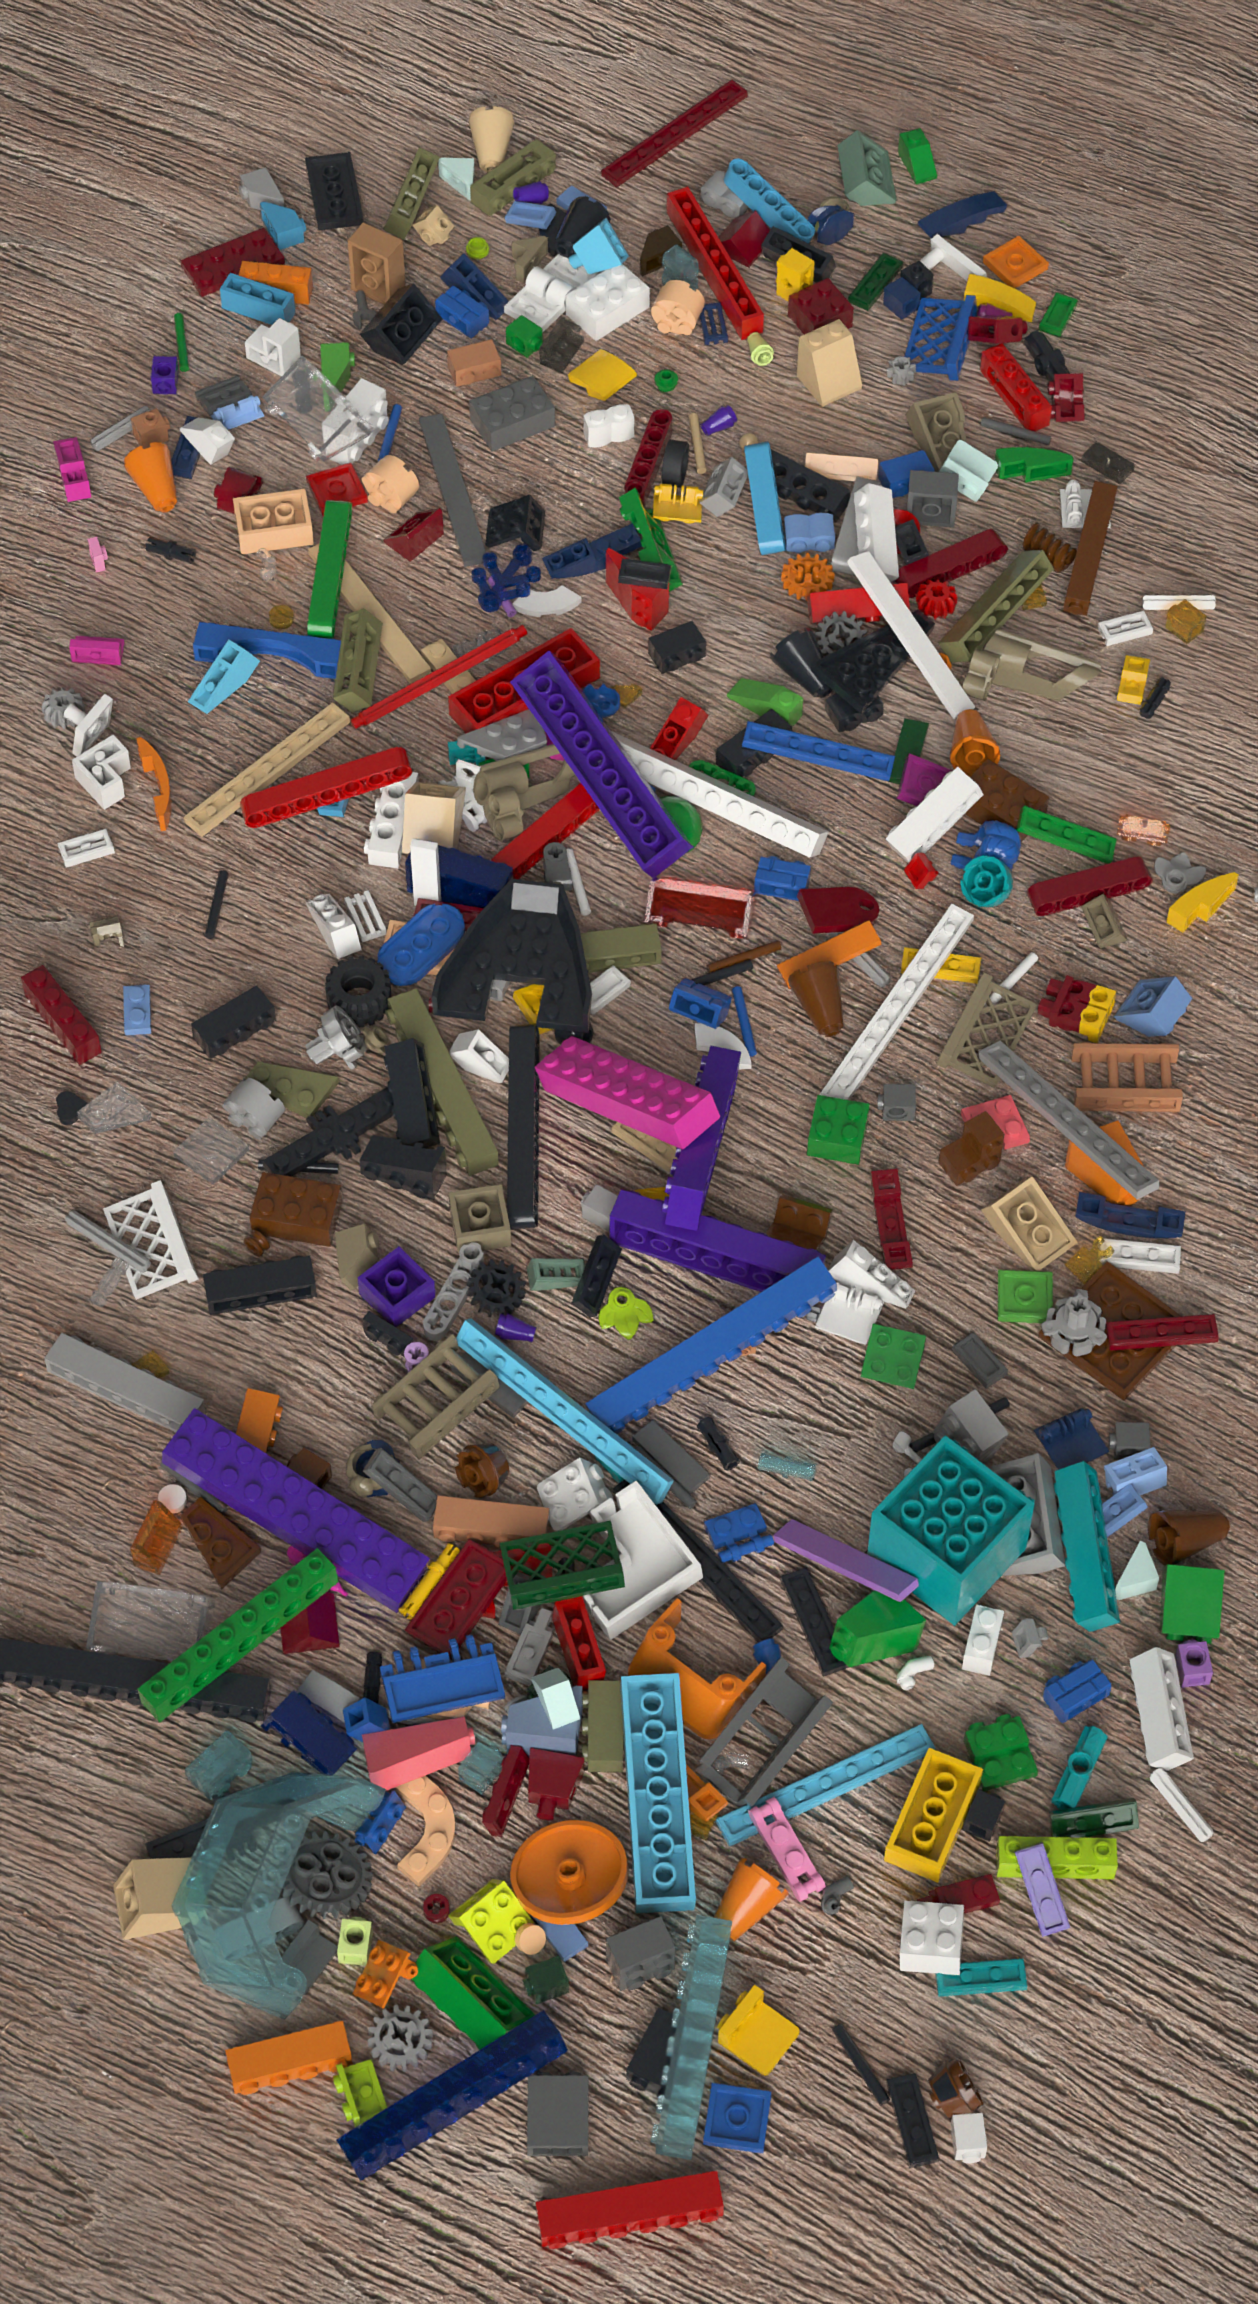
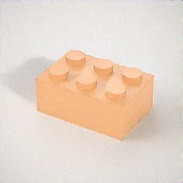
(273, 521)

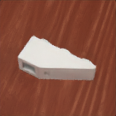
(334, 925)
(861, 1270)

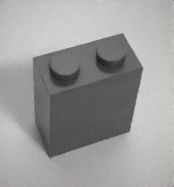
(557, 2114)

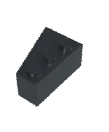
(404, 1166)

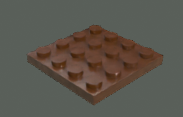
(1120, 1301)

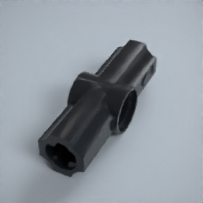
(1046, 358)

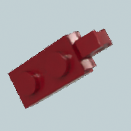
(972, 1893)

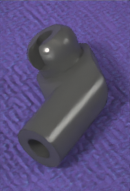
(832, 1895)

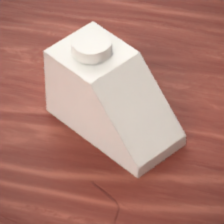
(209, 438)
(480, 1056)

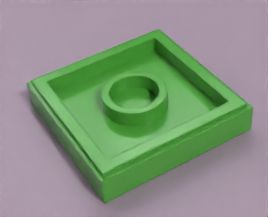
(1024, 1296)

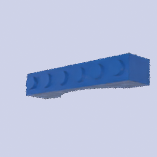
(314, 653)

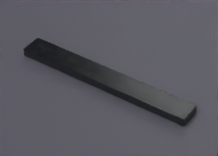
(722, 1582)

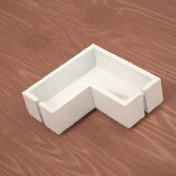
(652, 1561)

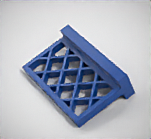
(957, 337)

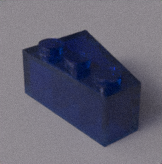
(310, 1734)

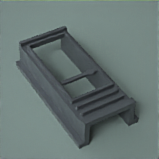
(794, 1705)

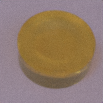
(281, 617)

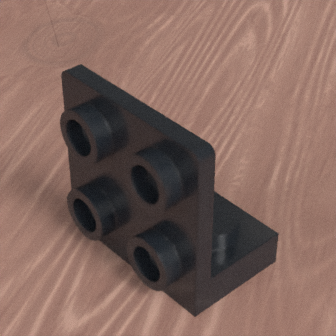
(514, 520)

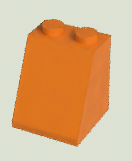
(1093, 1175)

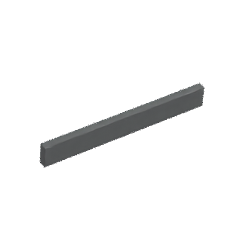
(452, 489)

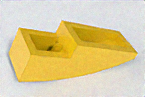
(1000, 296)
(1201, 901)

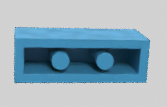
(256, 300)

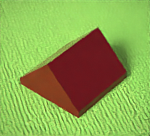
(744, 238)
(416, 533)
(312, 1628)

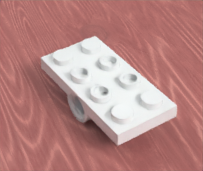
(546, 291)

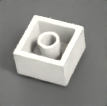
(931, 1937)

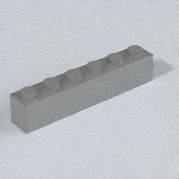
(121, 1382)

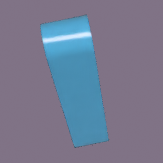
(766, 201)
(765, 498)

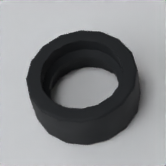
(675, 463)

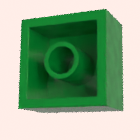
(838, 1129)

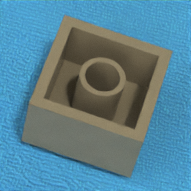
(480, 1217)

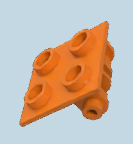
(382, 1972)

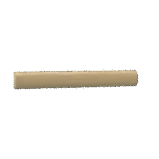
(697, 443)

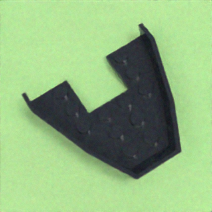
(521, 938)

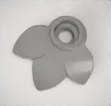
(1178, 871)

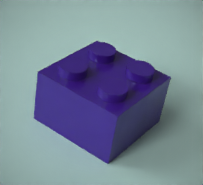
(396, 1287)

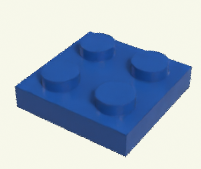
(737, 2118)

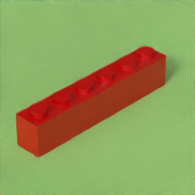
(629, 2209)

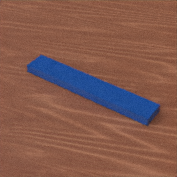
(818, 751)

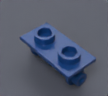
(376, 1831)

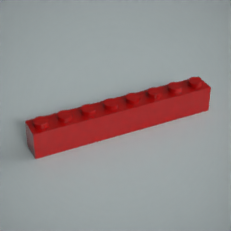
(715, 263)

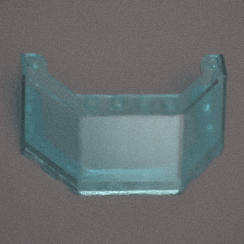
(240, 1876)

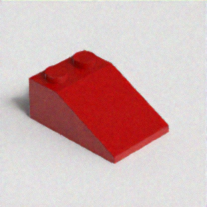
(643, 604)

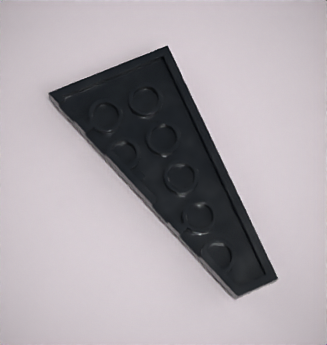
(866, 665)

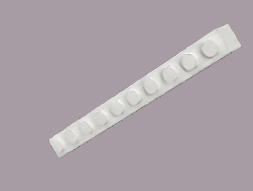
(725, 800)

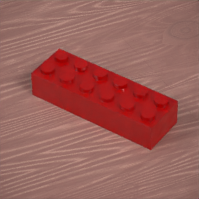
(496, 698)

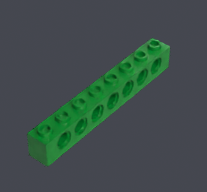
(238, 1635)

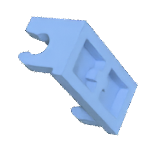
(1142, 1470)

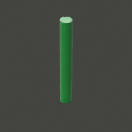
(181, 342)

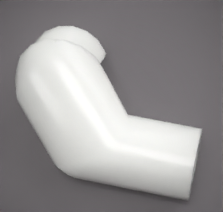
(913, 1666)

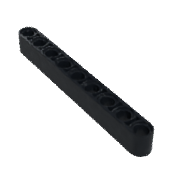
(523, 1127)

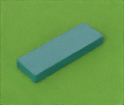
(984, 1978)

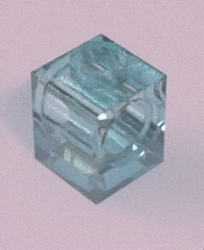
(480, 1767)

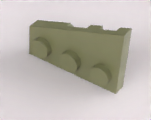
(296, 1088)

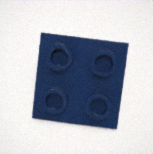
(1071, 1439)

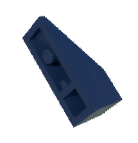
(468, 277)

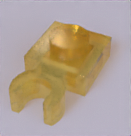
(1087, 1263)

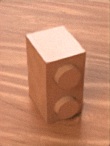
(474, 363)

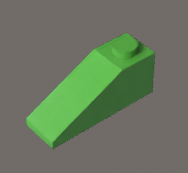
(336, 363)
(763, 696)

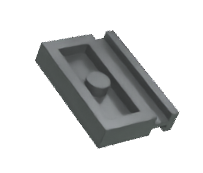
(222, 394)

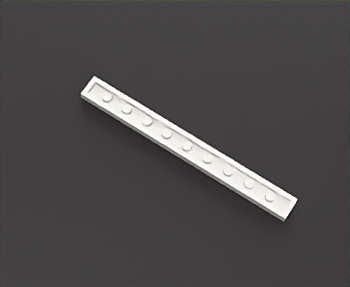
(898, 1004)

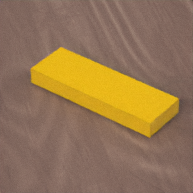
(955, 968)

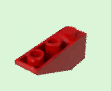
(679, 729)

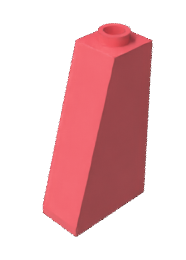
(415, 1751)

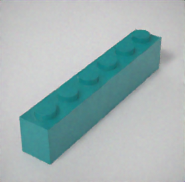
(1086, 1547)

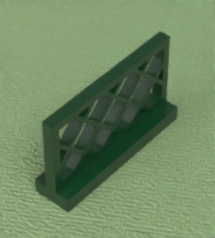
(572, 1584)

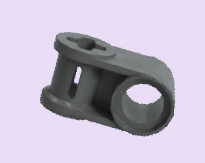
(556, 865)

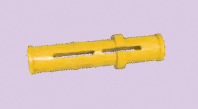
(429, 1581)

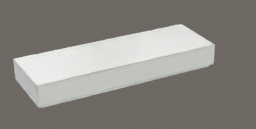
(1143, 1256)

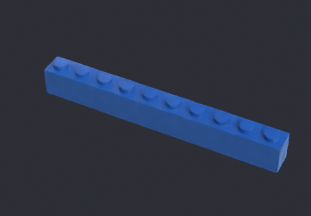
(713, 1346)

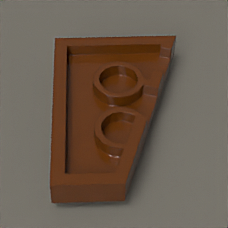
(219, 1541)

